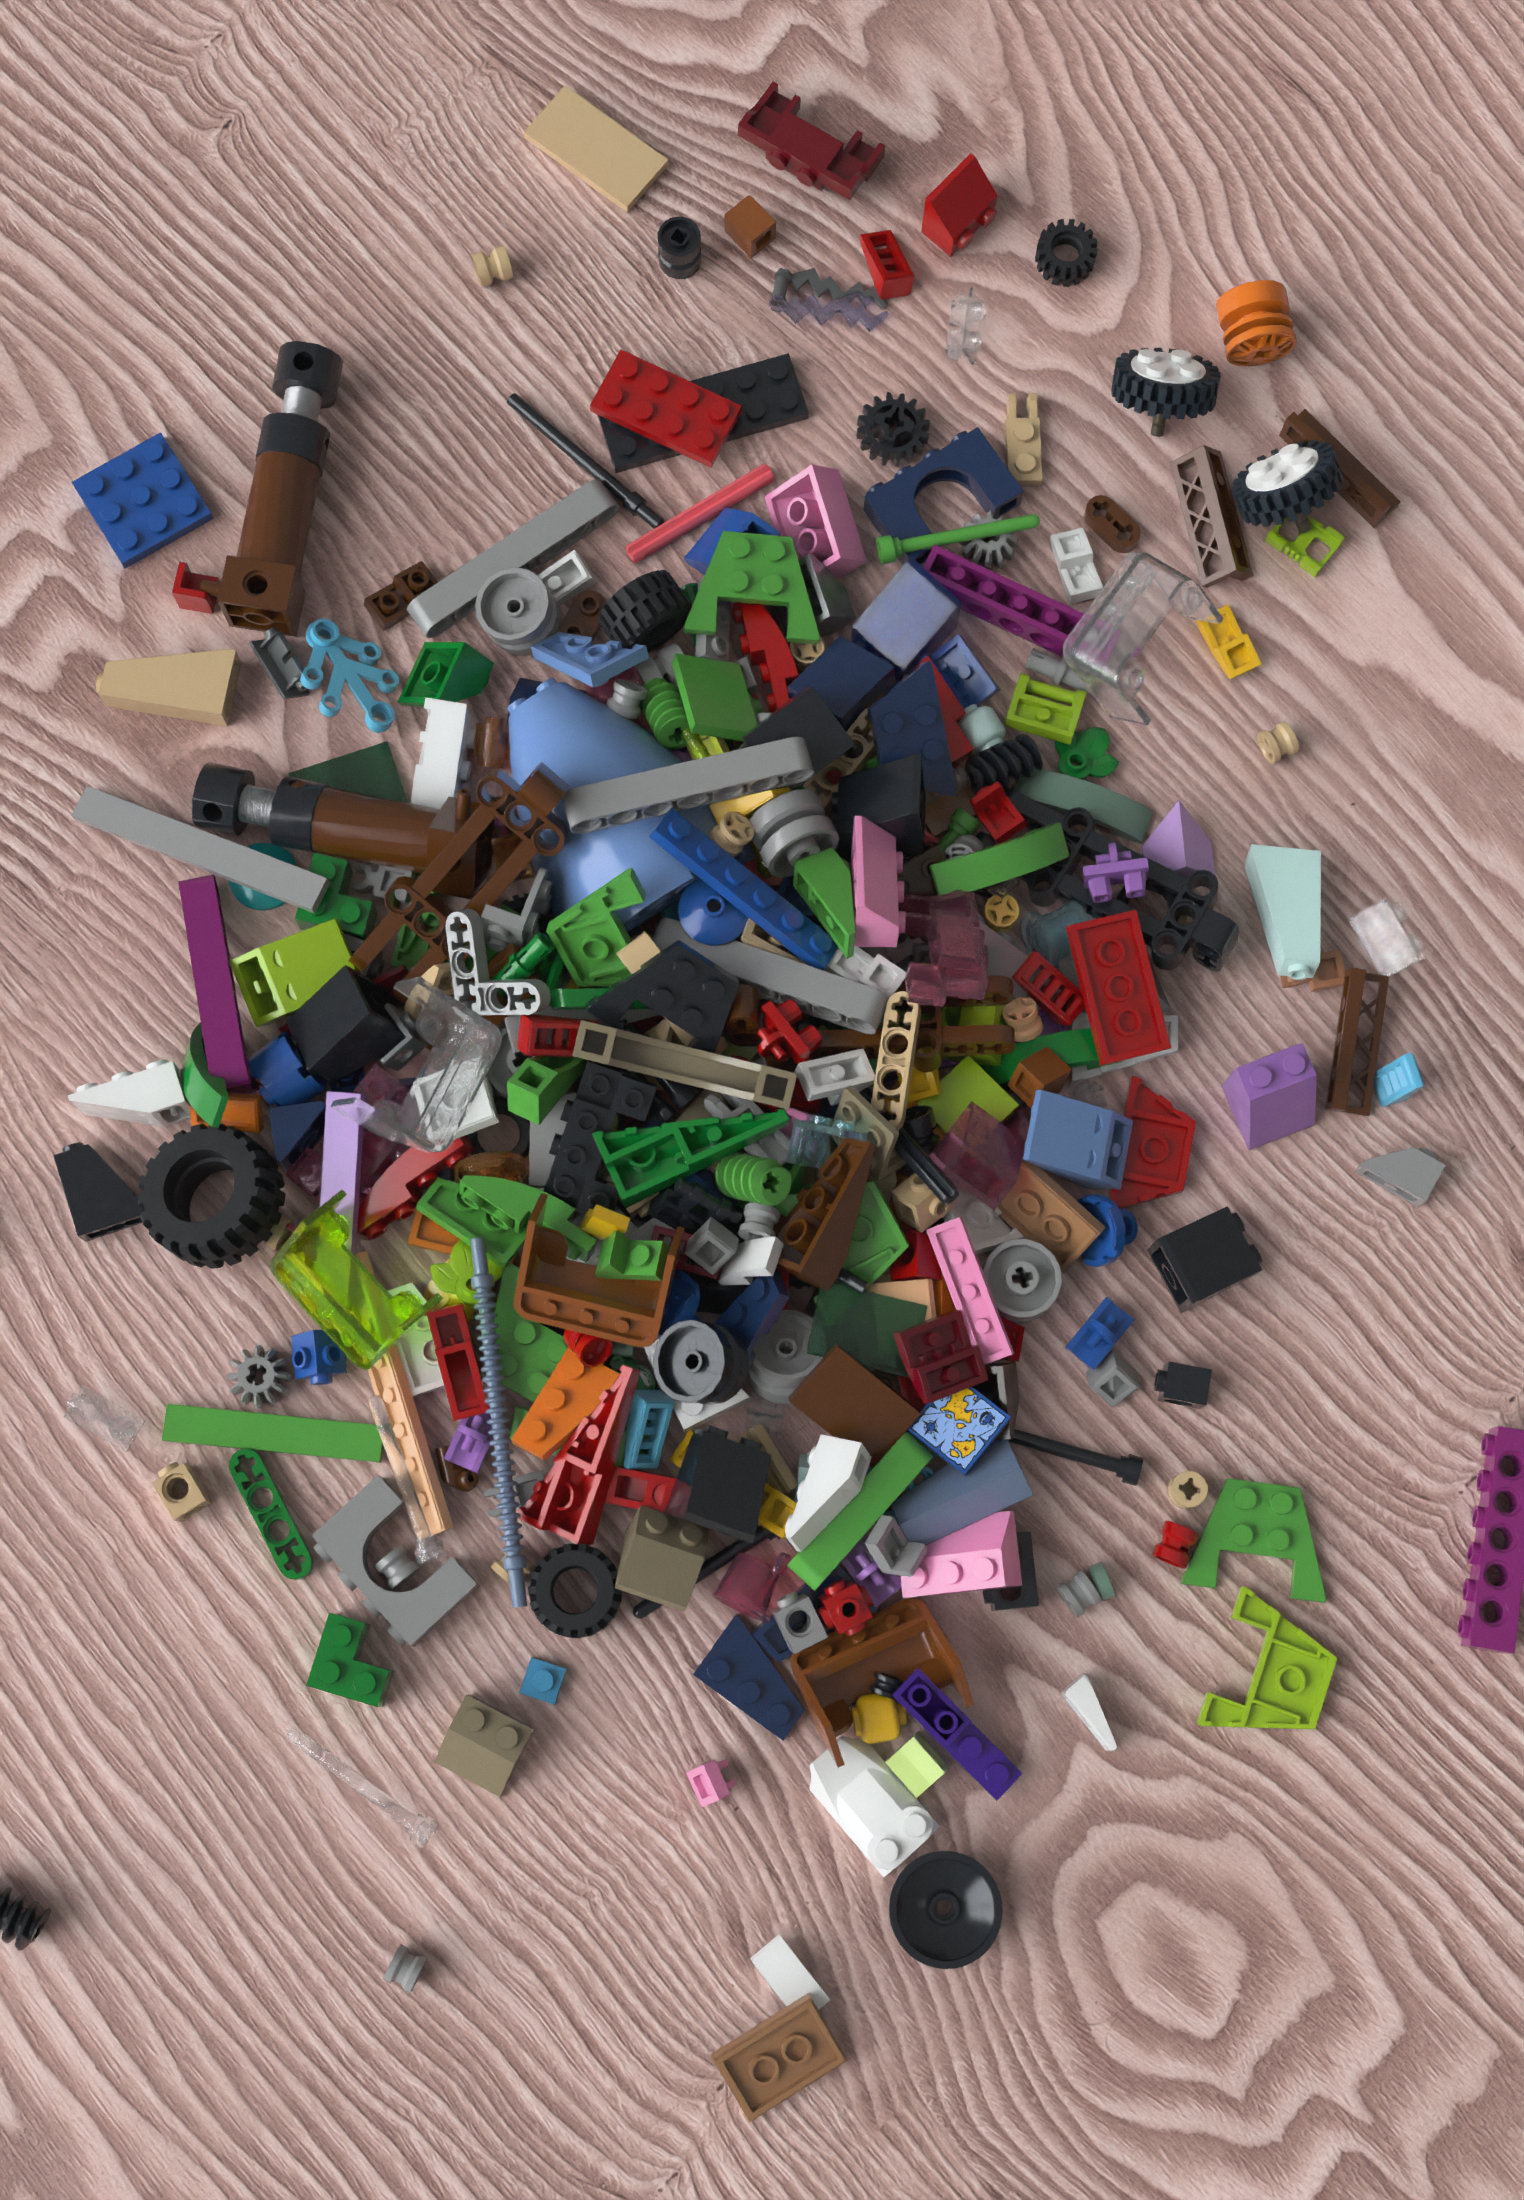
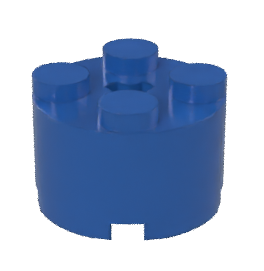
(283, 1074)

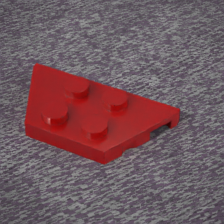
(1156, 1149)

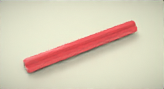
(699, 513)

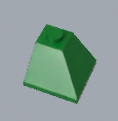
(446, 673)

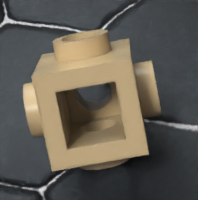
(918, 1204)

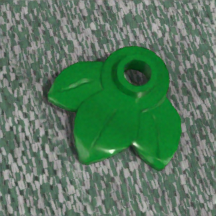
(1089, 751)

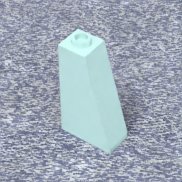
(1289, 905)

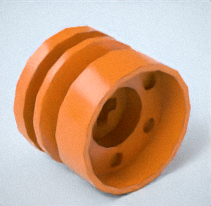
(1256, 323)

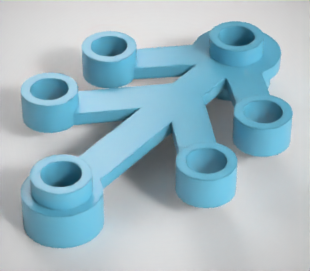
(348, 671)

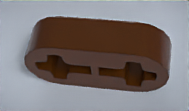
(1108, 527)

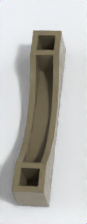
(684, 1064)

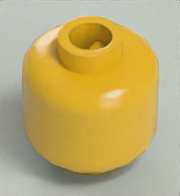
(877, 1718)

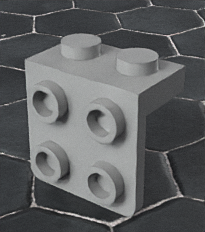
(505, 927)

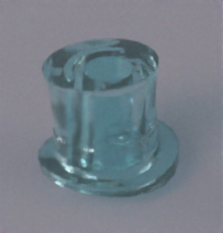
(1048, 931)

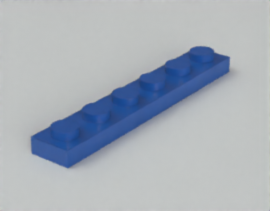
(744, 890)

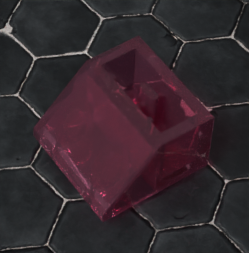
(980, 1155)

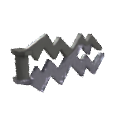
(839, 304)

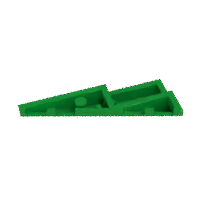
(656, 1157)

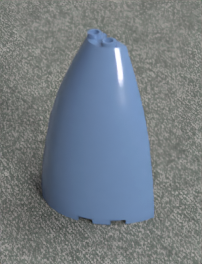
(590, 745)

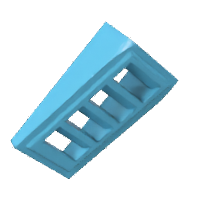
(1398, 1080)
(657, 1429)

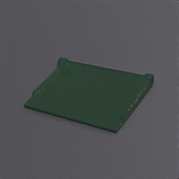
(362, 771)
(863, 1326)

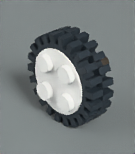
(1165, 384)
(1288, 484)

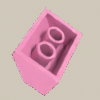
(818, 518)
(876, 885)
(969, 1560)

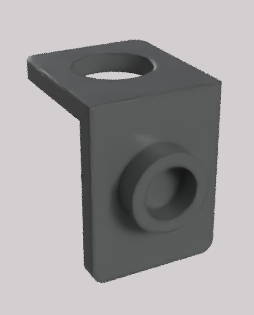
(413, 1041)

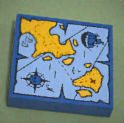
(960, 1427)

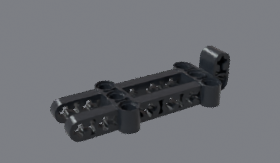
(1209, 935)

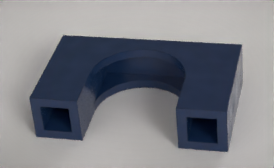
(965, 461)

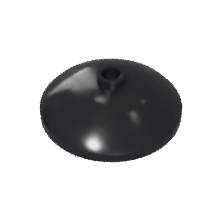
(965, 1930)

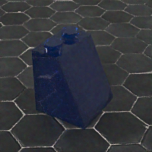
(907, 619)

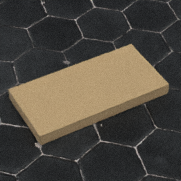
(596, 148)

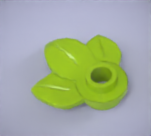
(456, 1275)

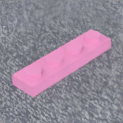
(970, 1289)

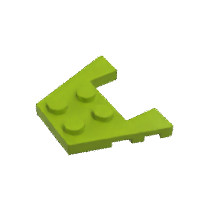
(1287, 1679)

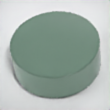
(1102, 1581)

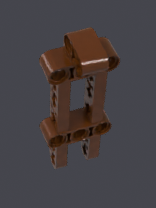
(540, 795)
(747, 1014)

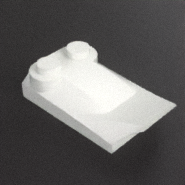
(871, 1804)

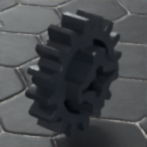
(905, 439)

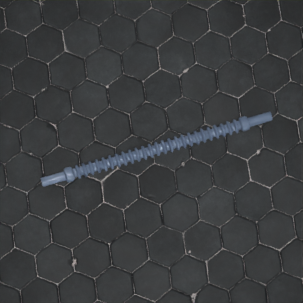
(514, 1561)

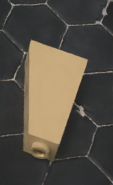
(175, 686)

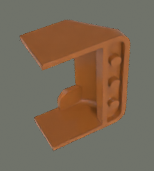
(574, 1299)
(843, 1666)

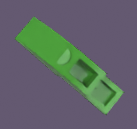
(512, 1205)

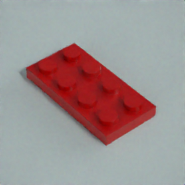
(665, 408)
(1118, 987)

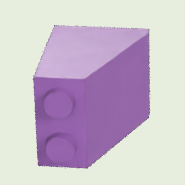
(1273, 1096)

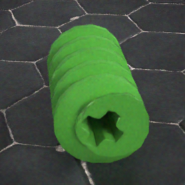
(665, 713)
(753, 1179)

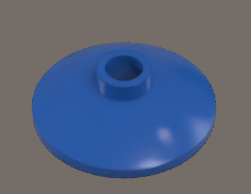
(706, 926)

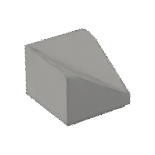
(712, 1245)
(1113, 1379)

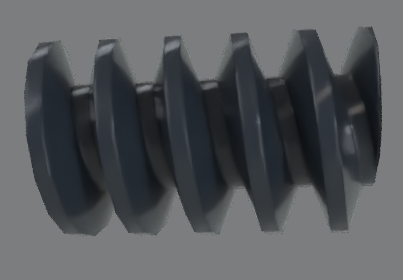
(1004, 762)
(20, 1922)

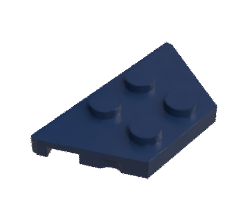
(912, 724)

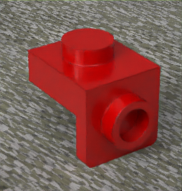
(997, 813)

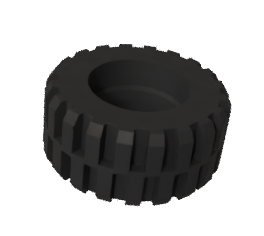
(178, 1173)

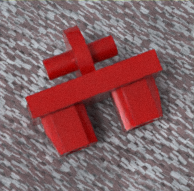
(779, 1022)

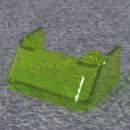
(341, 1290)

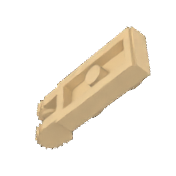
(1023, 442)

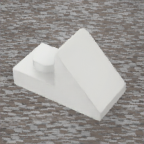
(833, 1074)

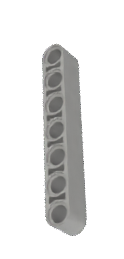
(524, 548)
(687, 785)
(783, 979)

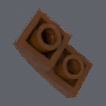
(391, 603)

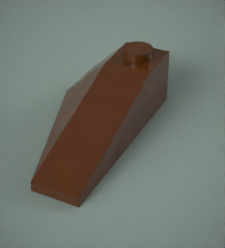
(824, 1219)

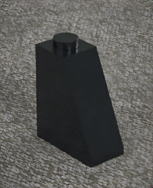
(95, 1193)

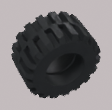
(646, 611)
(542, 1591)

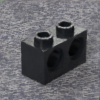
(1028, 1591)

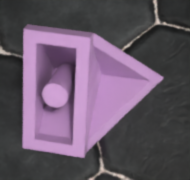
(1180, 843)

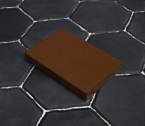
(854, 1403)

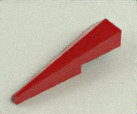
(577, 1485)

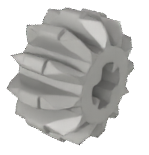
(993, 552)
(246, 1375)

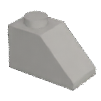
(1404, 1173)

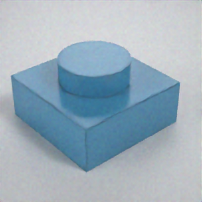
(543, 1681)

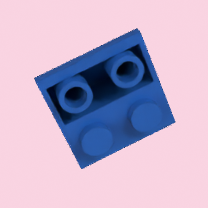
(728, 520)

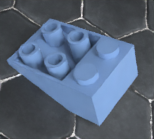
(1078, 1141)

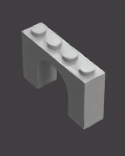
(347, 1541)

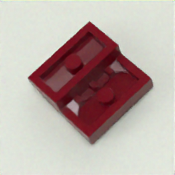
(940, 1356)

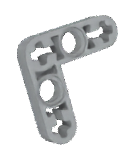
(483, 987)

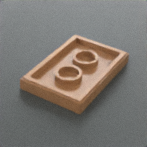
(1049, 1215)
(779, 2057)

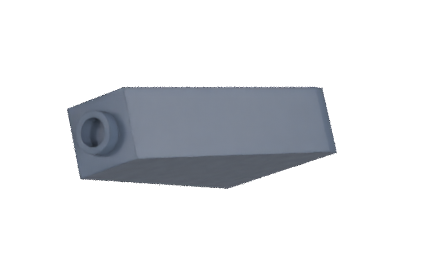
(953, 1501)

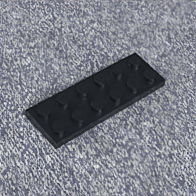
(764, 390)

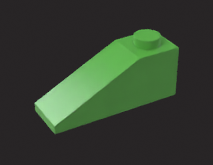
(826, 888)

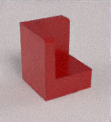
(188, 593)

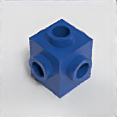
(317, 1357)

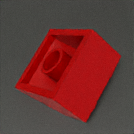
(959, 207)

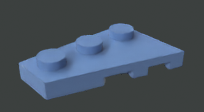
(585, 660)

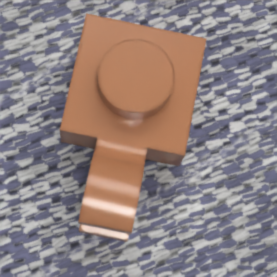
(1327, 976)

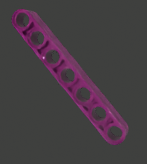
(214, 981)

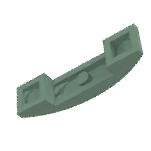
(1108, 808)

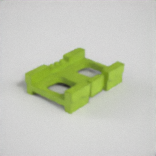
(1297, 548)

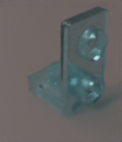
(811, 1139)

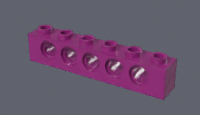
(1003, 601)
(1506, 1596)

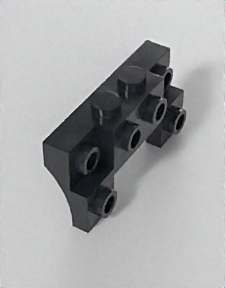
(599, 1098)

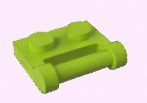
(1042, 715)

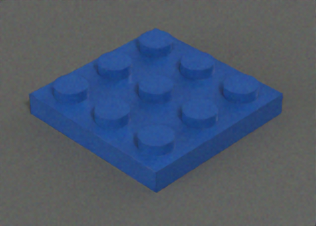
(142, 500)

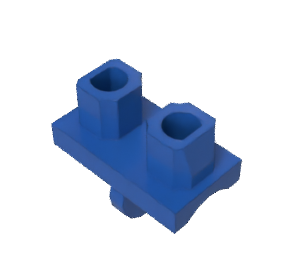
(1099, 1333)

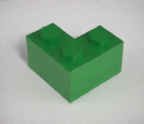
(353, 914)
(338, 1665)

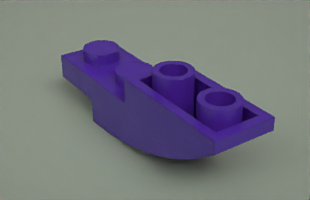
(956, 1734)

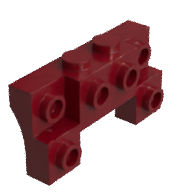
(805, 149)

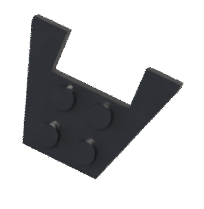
(678, 987)

